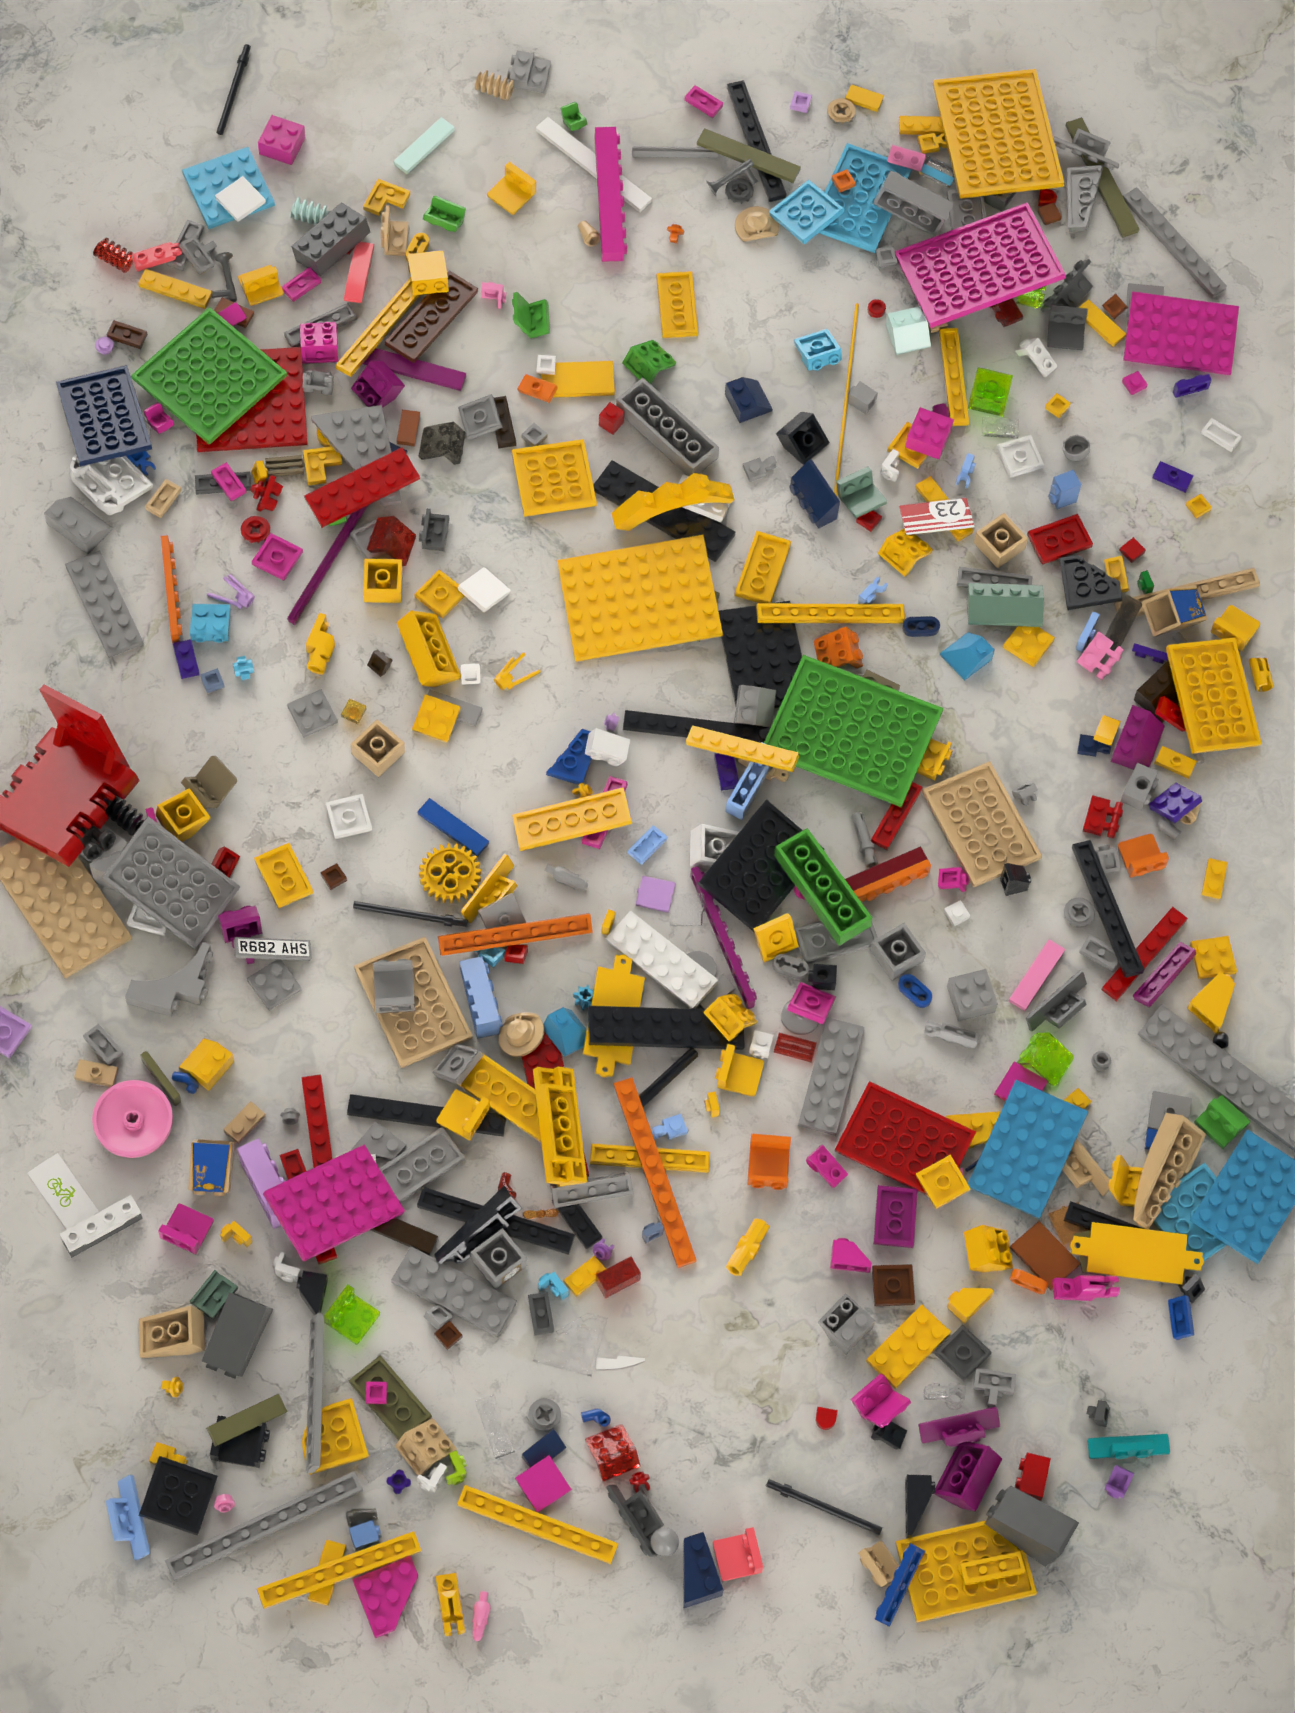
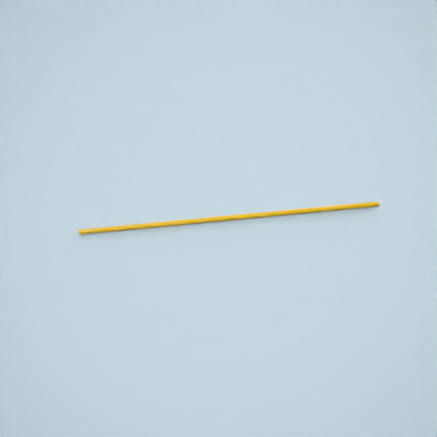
(846, 396)

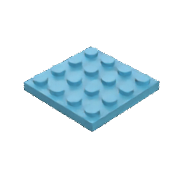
(218, 173)
(1179, 1209)

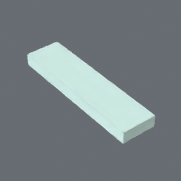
(424, 145)

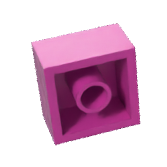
(281, 140)
(929, 433)

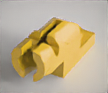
(319, 645)
(450, 1603)

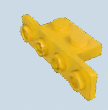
(491, 889)

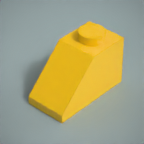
(968, 1302)

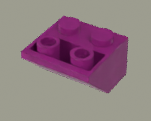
(377, 385)

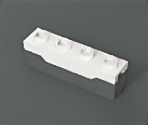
(101, 1226)

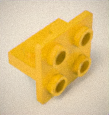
(260, 284)

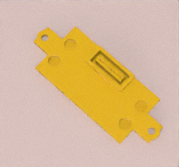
(617, 989)
(1136, 1253)

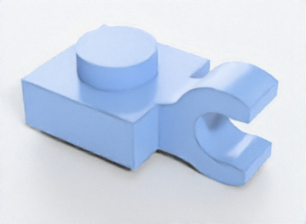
(968, 467)
(868, 594)
(672, 1127)

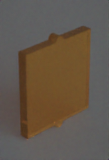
(1064, 1229)

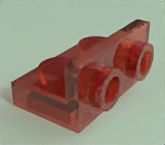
(1007, 312)

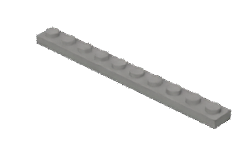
(263, 1525)

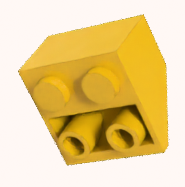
(988, 1249)

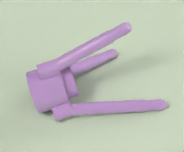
(243, 596)

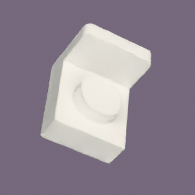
(889, 466)
(761, 1045)
(436, 1476)

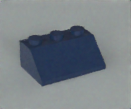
(815, 494)

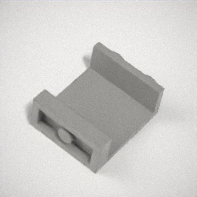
(394, 986)

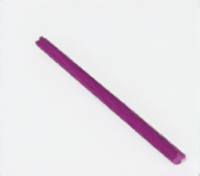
(324, 565)

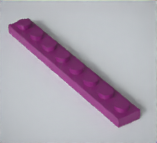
(727, 944)

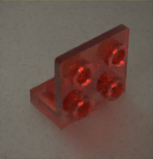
(393, 538)
(613, 1452)

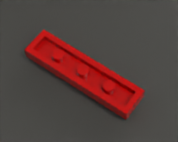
(895, 818)

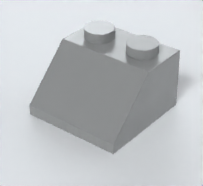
(755, 706)

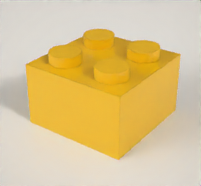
(382, 580)

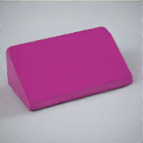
(232, 314)

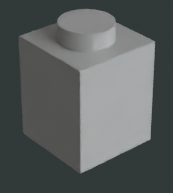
(862, 397)

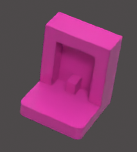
(158, 418)

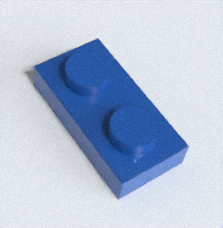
(1181, 1317)

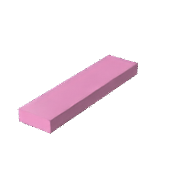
(1036, 975)

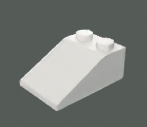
(708, 844)

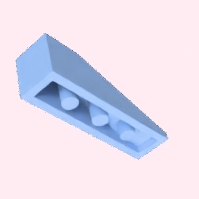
(746, 789)

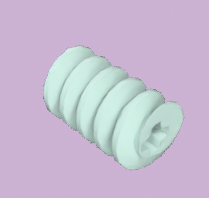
(308, 212)

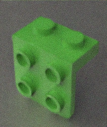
(531, 317)

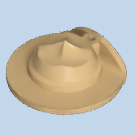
(755, 224)
(521, 1034)

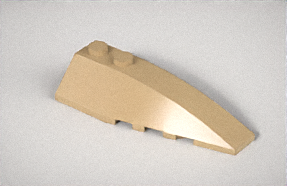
(1165, 1164)

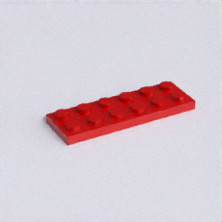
(361, 487)

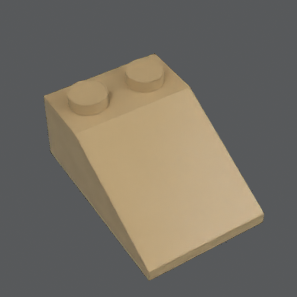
(172, 1333)

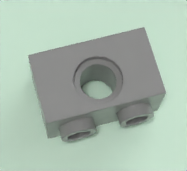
(1141, 776)

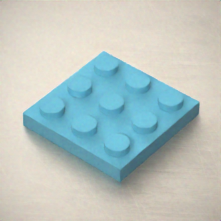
(806, 211)

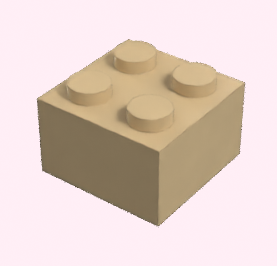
(1000, 540)
(377, 748)

